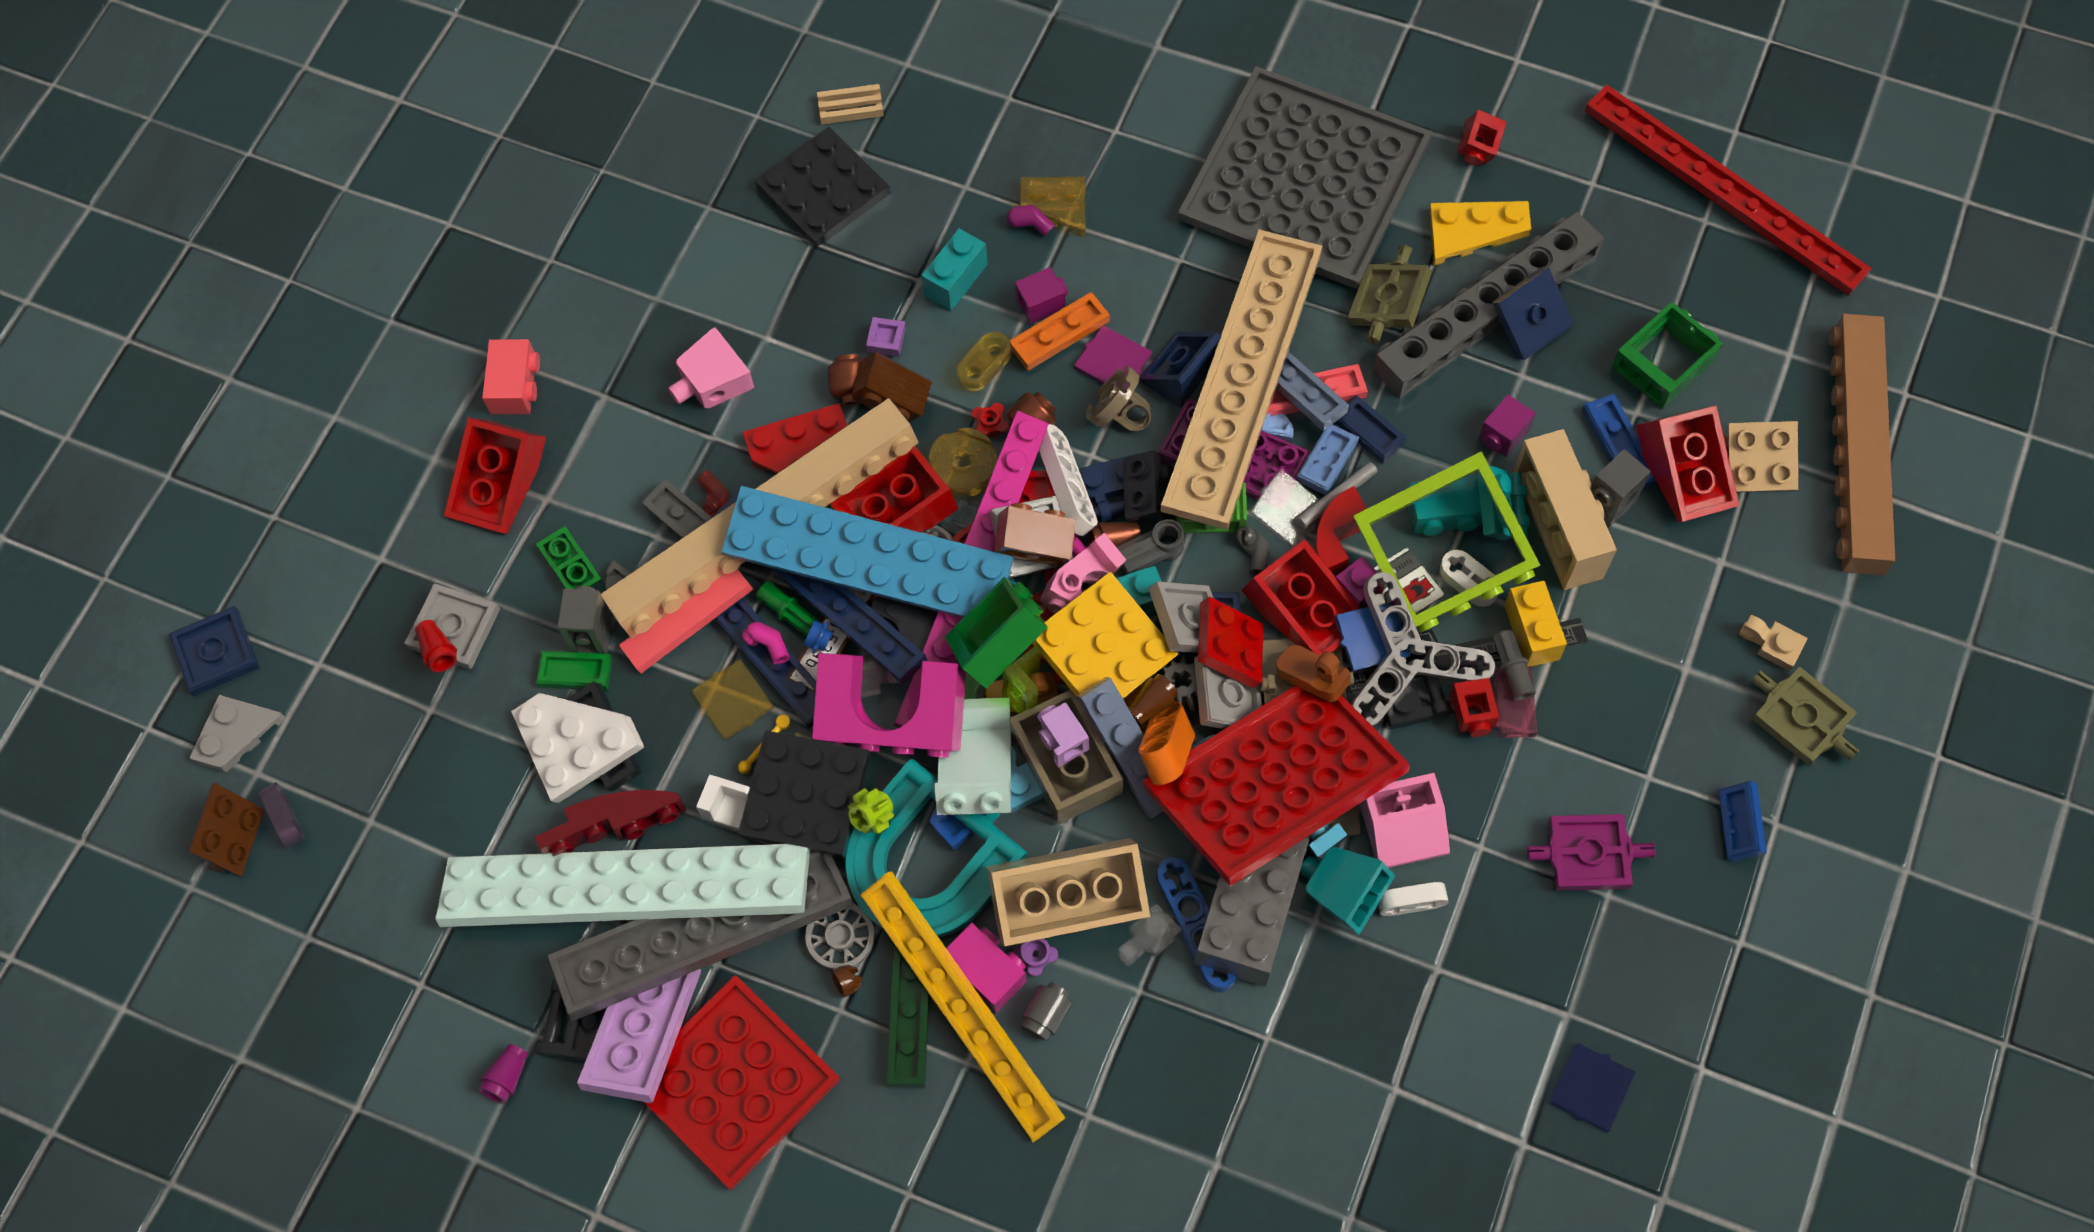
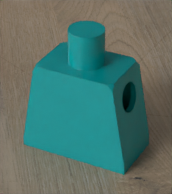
(1347, 885)

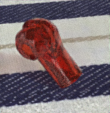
(717, 492)

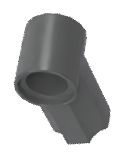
(1148, 549)

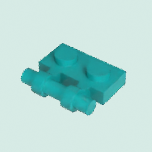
(1514, 492)

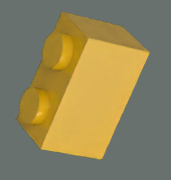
(1535, 623)

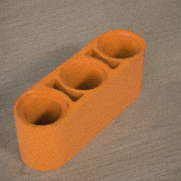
(1167, 744)

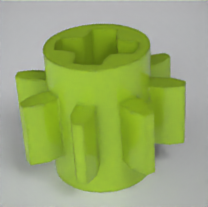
(871, 811)

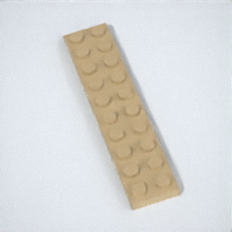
(1241, 380)

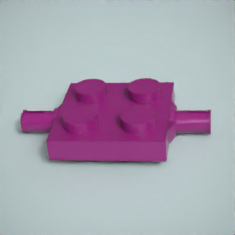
(1590, 852)

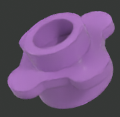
(1036, 964)

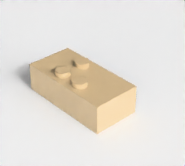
(1565, 509)
(1068, 891)

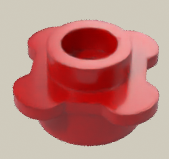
(993, 428)

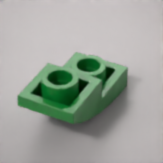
(568, 560)

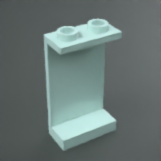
(980, 773)

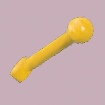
(783, 723)

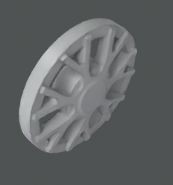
(841, 937)

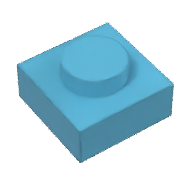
(1325, 839)

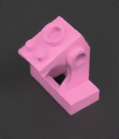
(1087, 568)

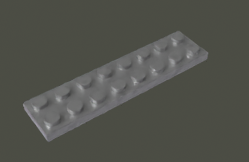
(661, 950)

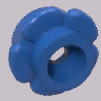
(818, 637)

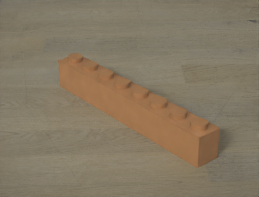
(1862, 445)

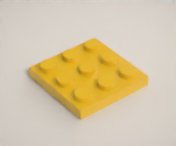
(1104, 637)

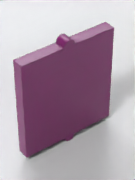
(1110, 352)

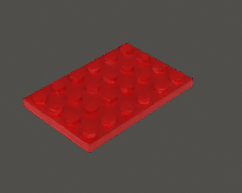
(1276, 780)

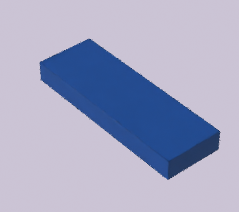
(1614, 430)

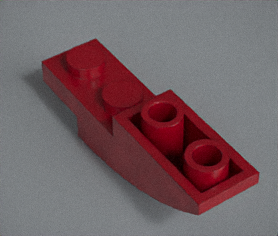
(623, 812)

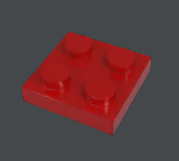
(1230, 642)

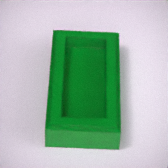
(573, 669)

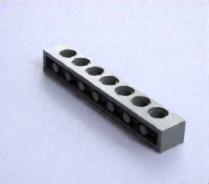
(1402, 373)

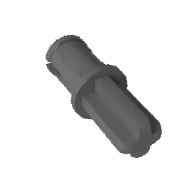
(1514, 665)

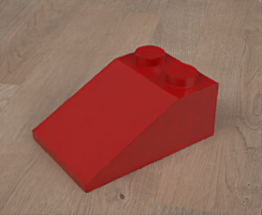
(1690, 462)
(493, 474)
(902, 495)
(1301, 599)

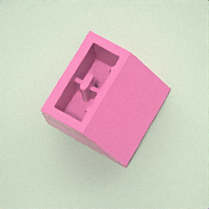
(1407, 821)

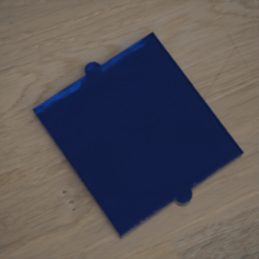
(1592, 1087)

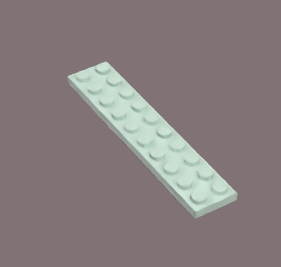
(624, 885)

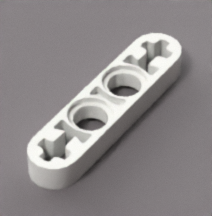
(1067, 480)

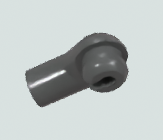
(1256, 547)

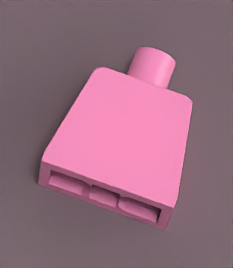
(710, 372)

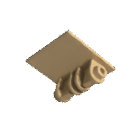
(1763, 455)

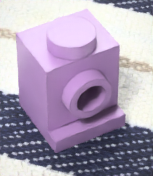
(1062, 733)

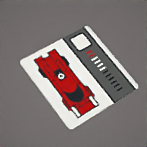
(1414, 579)

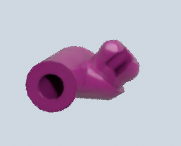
(1029, 216)

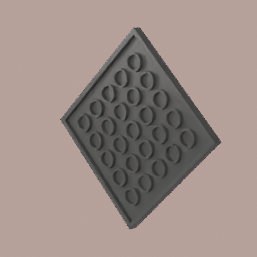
(1306, 171)

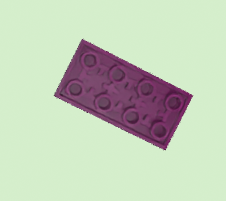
(1269, 455)

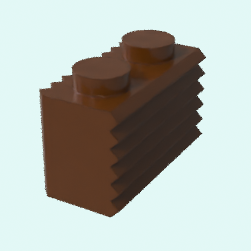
(884, 379)

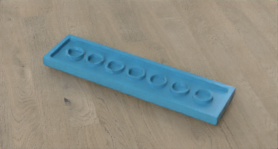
(861, 553)

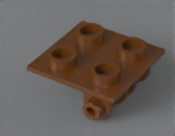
(226, 830)

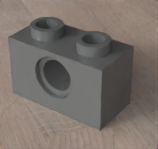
(1619, 485)
(584, 620)

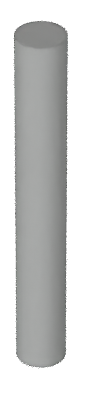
(1318, 508)

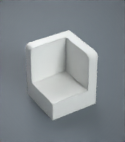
(723, 801)

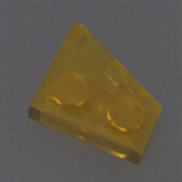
(1058, 199)

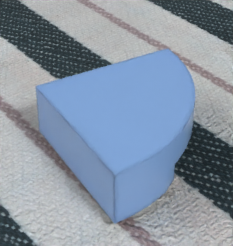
(1279, 427)

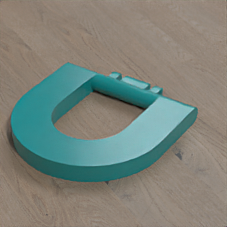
(970, 889)

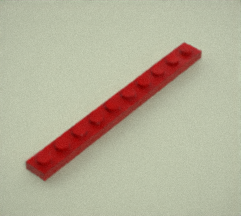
(1728, 190)

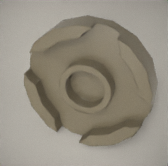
(1116, 398)

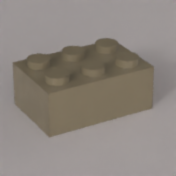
(1080, 782)

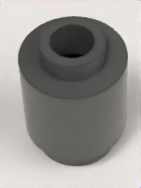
(1046, 1011)

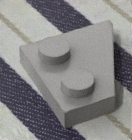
(231, 732)

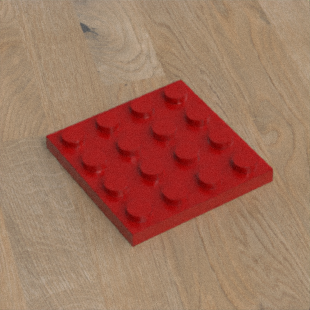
(738, 1082)

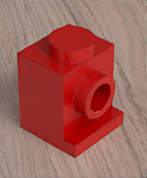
(1481, 138)
(1475, 696)

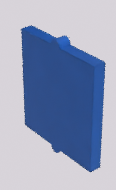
(1362, 638)

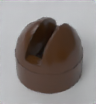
(844, 980)

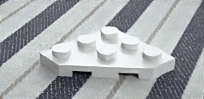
(573, 742)

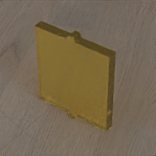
(732, 699)

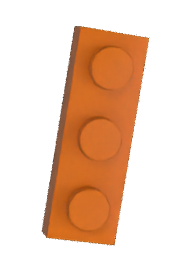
(1059, 331)

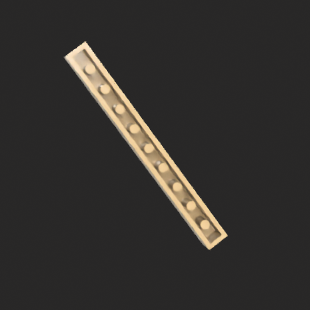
(815, 478)

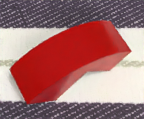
(1336, 525)

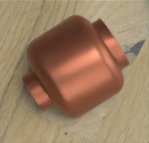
(842, 378)
(1035, 406)

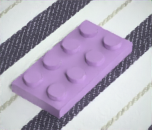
(637, 1041)

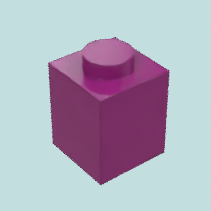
(1041, 295)
(1506, 425)
(1354, 578)

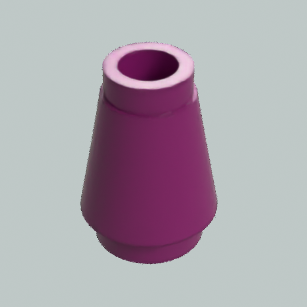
(503, 1075)

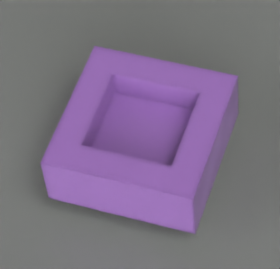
(886, 336)

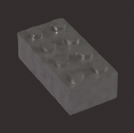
(1250, 918)

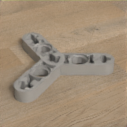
(1399, 641)

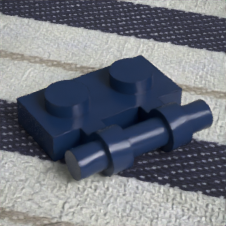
(1105, 482)

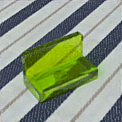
(1018, 685)

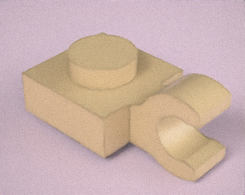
(1777, 644)

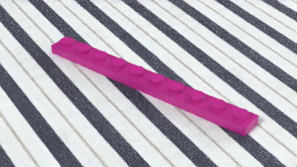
(1002, 490)

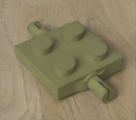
(1389, 295)
(1804, 716)

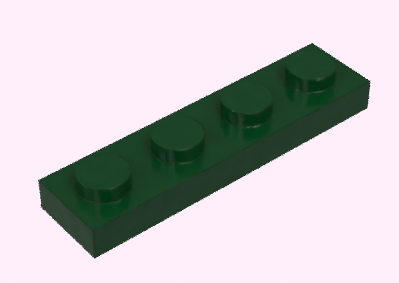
(907, 1027)

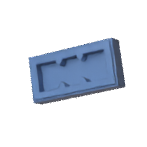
(1327, 459)

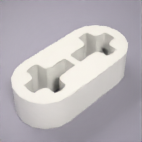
(1470, 575)
(1413, 899)

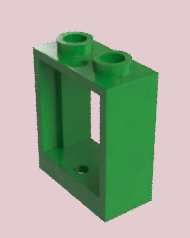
(1650, 378)
(996, 631)

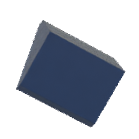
(1181, 365)

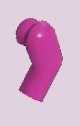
(770, 637)

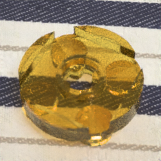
(981, 454)

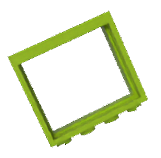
(1427, 487)

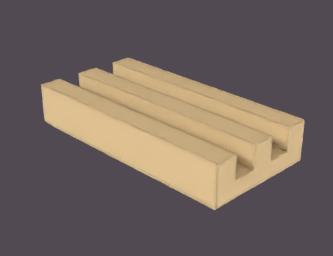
(849, 99)

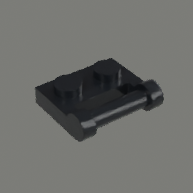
(1408, 707)
(579, 1035)

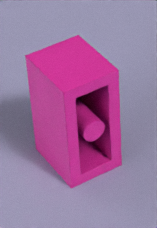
(987, 967)

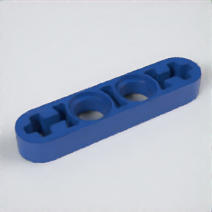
(1189, 925)

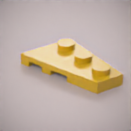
(1473, 225)

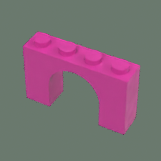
(842, 719)

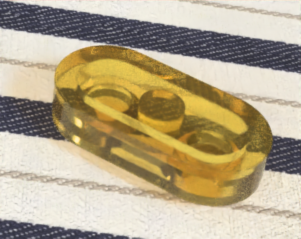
(981, 362)

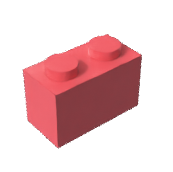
(510, 376)

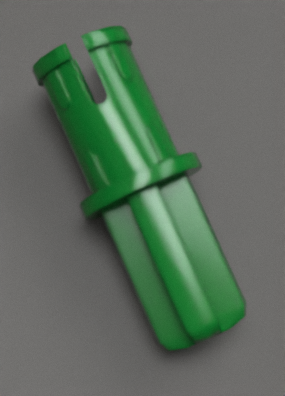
(786, 607)

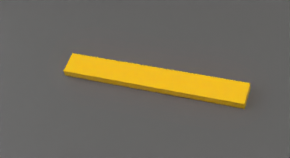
(962, 1007)

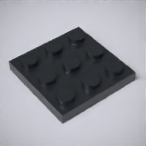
(822, 187)
(803, 793)

